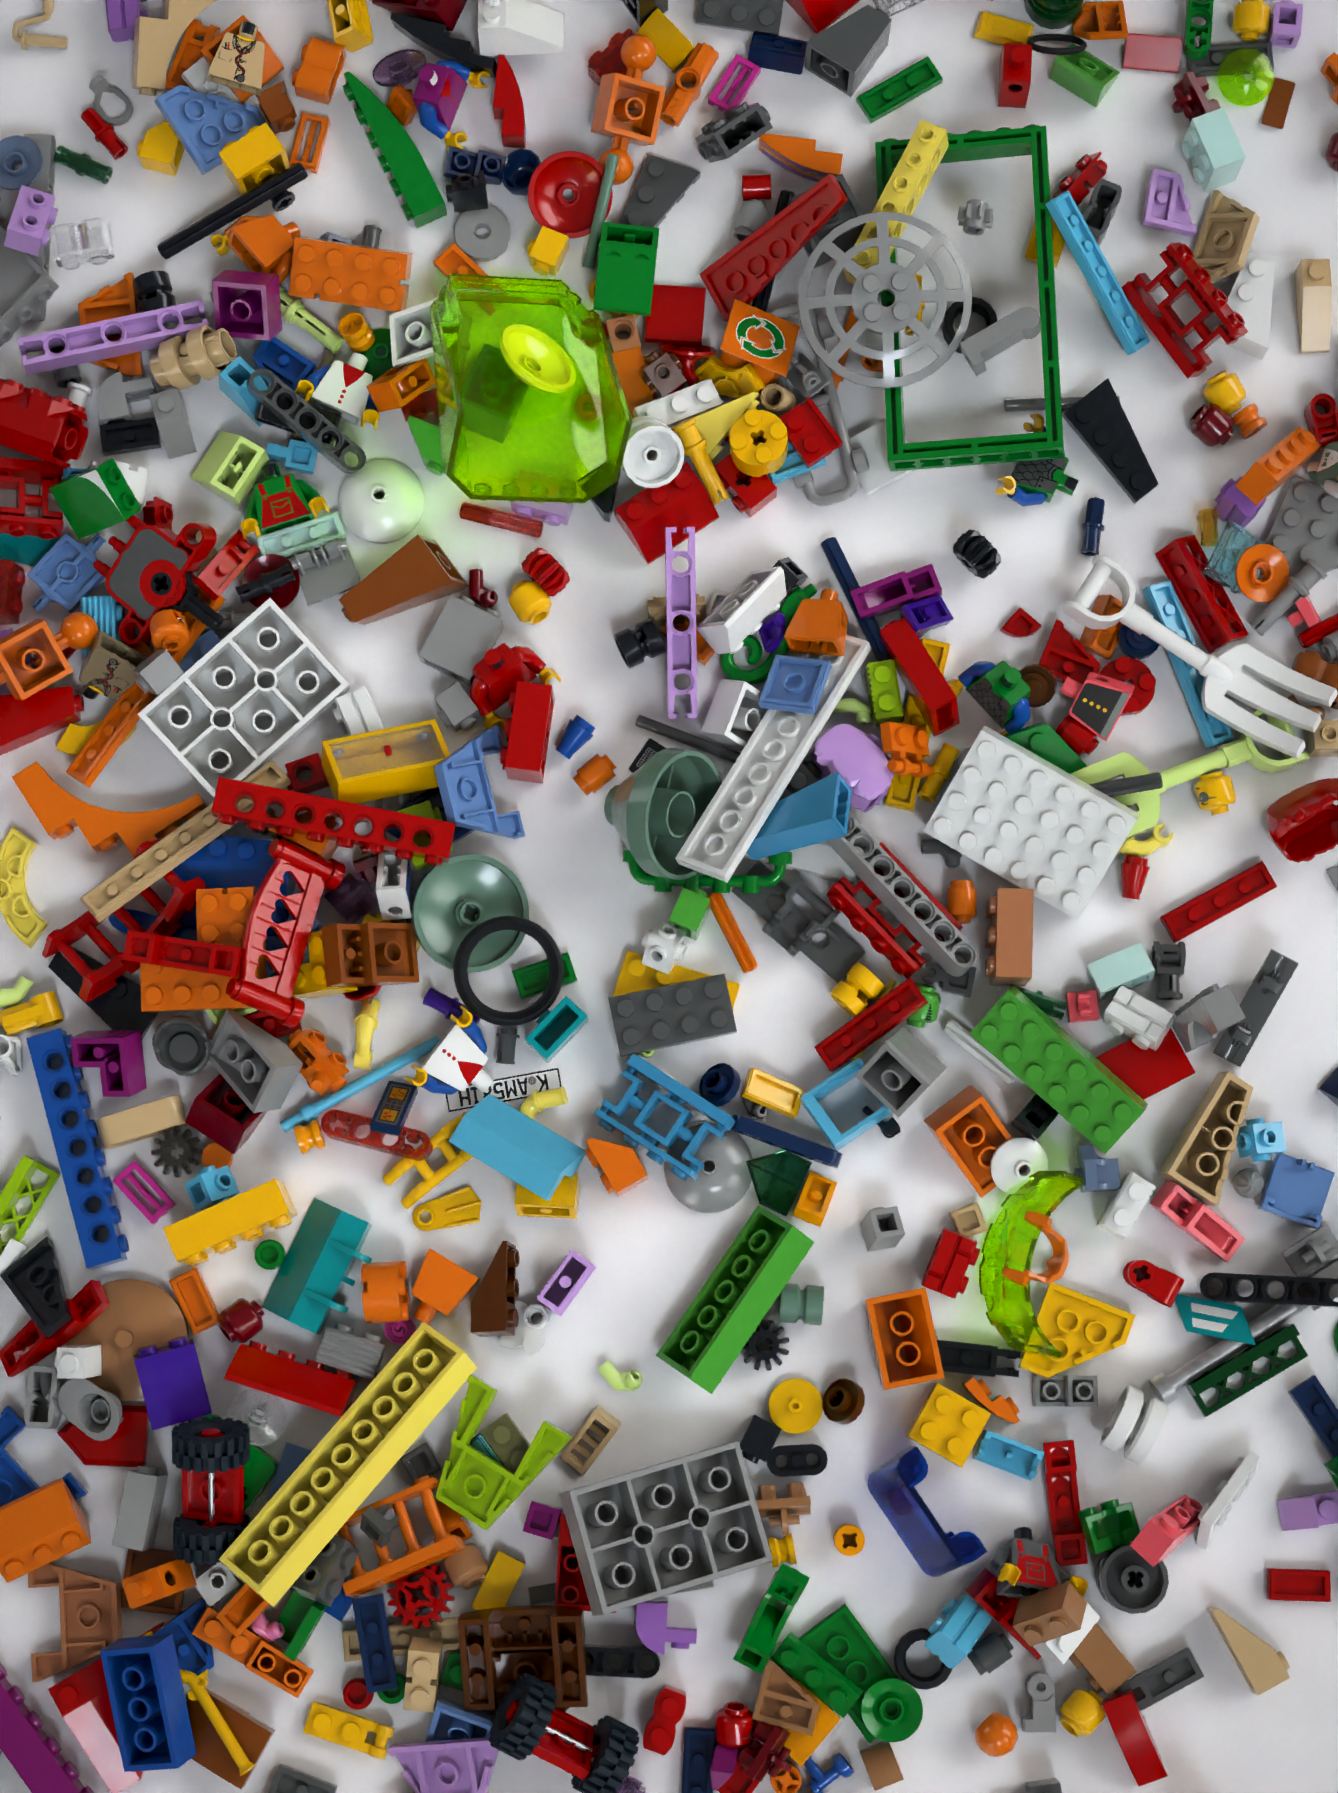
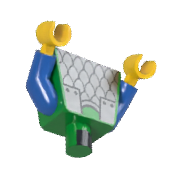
(1037, 480)
(998, 692)

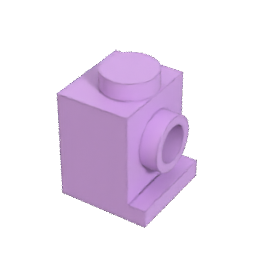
(1285, 24)

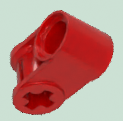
(1322, 426)
(1157, 1282)

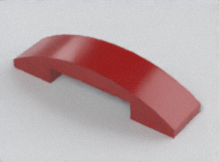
(182, 953)
(1063, 1502)

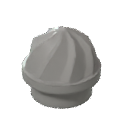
(1248, 1183)

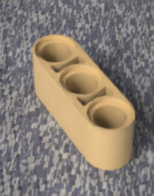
(141, 1122)

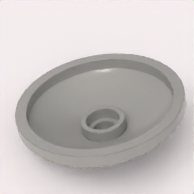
(715, 1189)

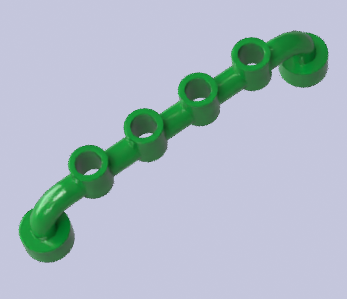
(749, 883)

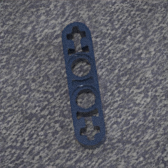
(786, 1141)

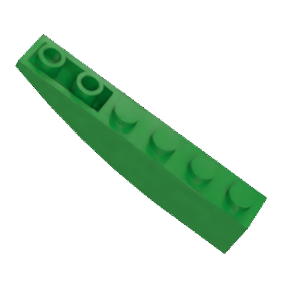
(398, 155)

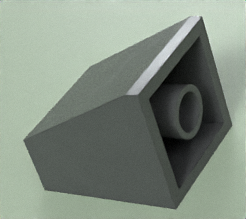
(849, 48)

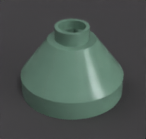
(661, 807)

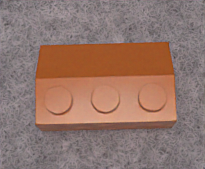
(904, 1338)
(40, 1529)

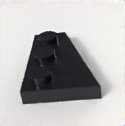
(40, 1288)

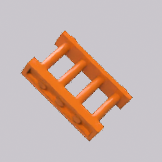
(416, 1555)

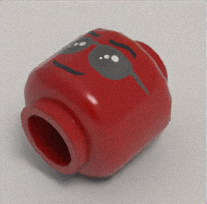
(734, 1726)

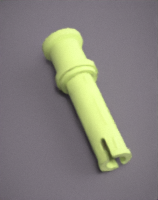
(291, 314)

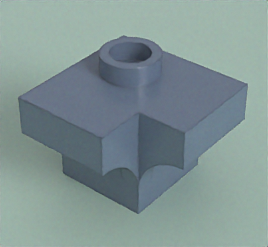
(1098, 1172)

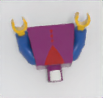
(440, 94)

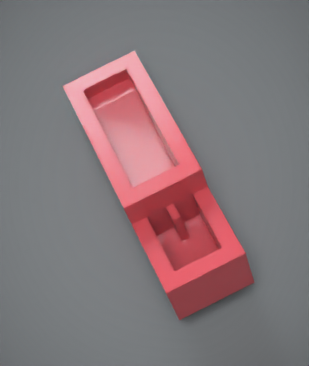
(1197, 1220)

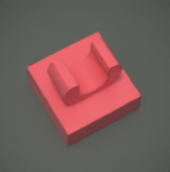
(1305, 613)
(1082, 1006)

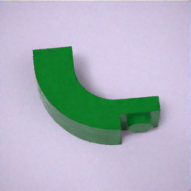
(770, 1617)

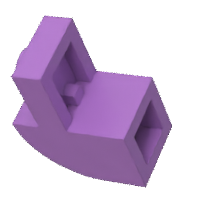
(652, 1629)

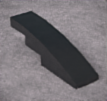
(435, 39)

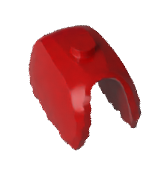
(1305, 820)

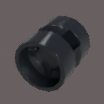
(153, 291)
(639, 643)

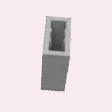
(461, 638)
(140, 1508)

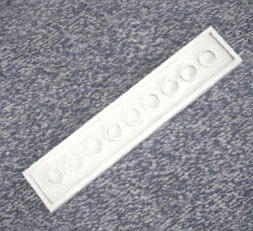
(764, 773)

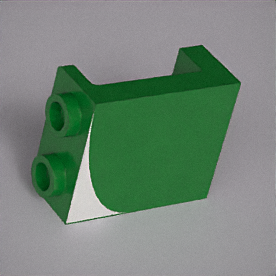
(95, 499)

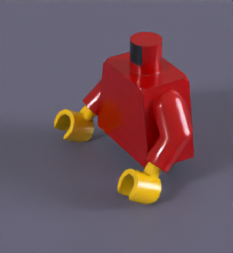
(499, 674)

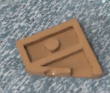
(785, 1702)

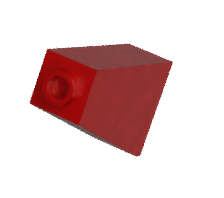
(921, 676)
(37, 716)

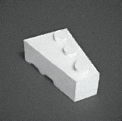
(1252, 299)

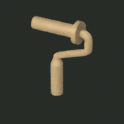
(38, 40)

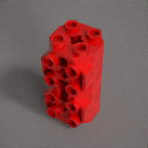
(41, 424)

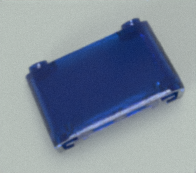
(930, 1546)

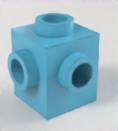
(1260, 1140)
(211, 1187)

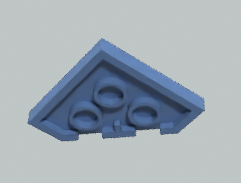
(206, 122)

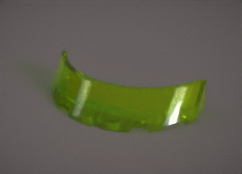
(1012, 1245)

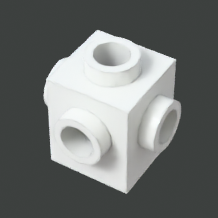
(663, 947)

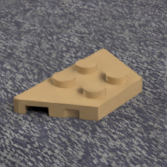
(1224, 237)

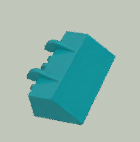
(318, 1266)

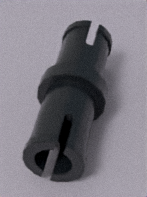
(265, 583)

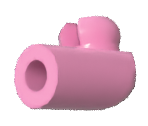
(266, 1629)

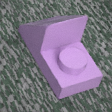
(1308, 1511)

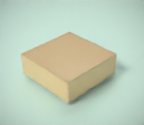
(968, 1220)

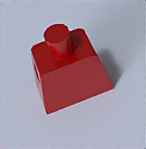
(1014, 68)

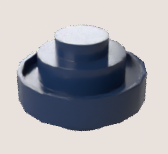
(1135, 645)
(719, 1084)

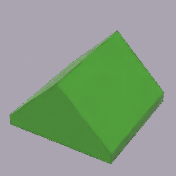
(1083, 75)

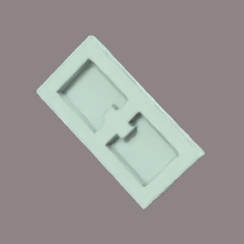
(1124, 968)

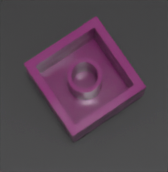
(247, 304)

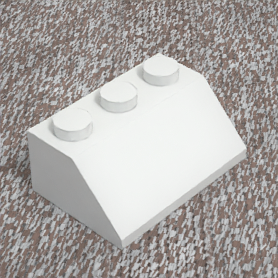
(744, 610)

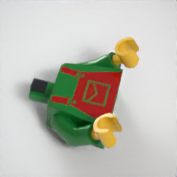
(280, 503)

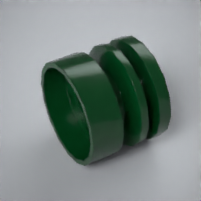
(1053, 13)

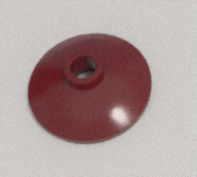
(267, 563)

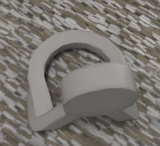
(100, 85)

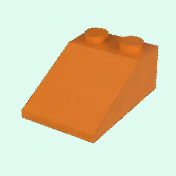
(969, 1135)

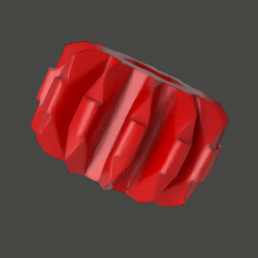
(546, 571)

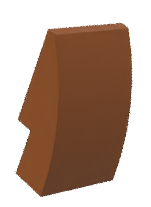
(370, 954)
(211, 1750)

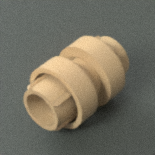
(185, 361)

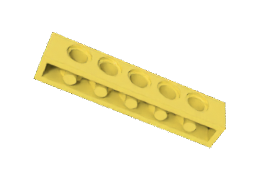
(905, 187)

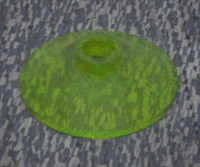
(1232, 82)

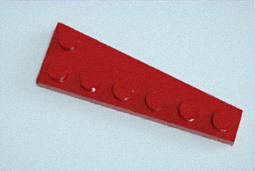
(764, 253)

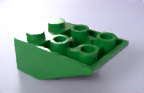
(626, 268)

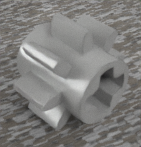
(975, 217)

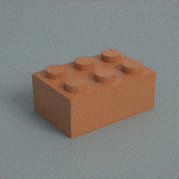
(1010, 936)

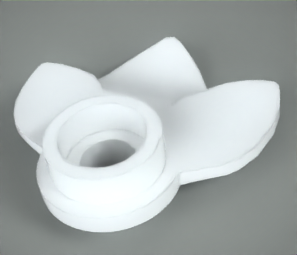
(527, 1333)

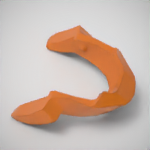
(1056, 1264)

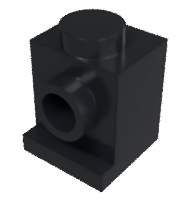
(468, 192)

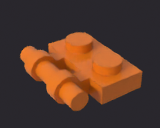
(903, 741)

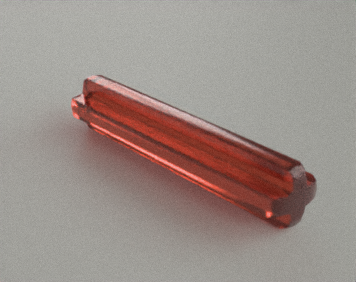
(501, 519)

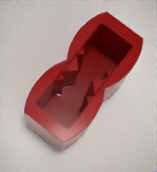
(661, 1727)

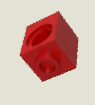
(311, 763)

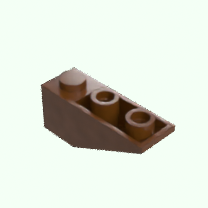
(494, 1302)

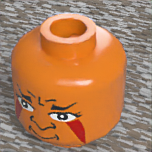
(169, 630)

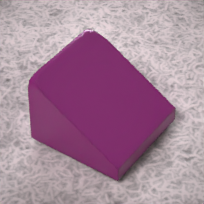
(722, 1765)

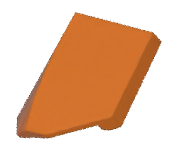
(1101, 21)

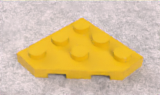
(1077, 1328)

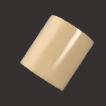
(769, 395)

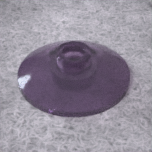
(399, 68)

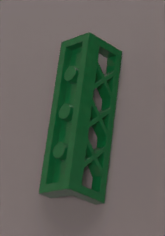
(1244, 1359)

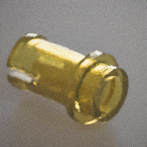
(1208, 527)

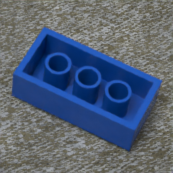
(148, 1703)

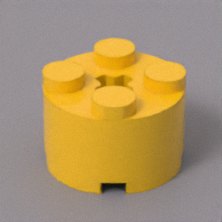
(753, 428)

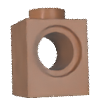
(620, 323)

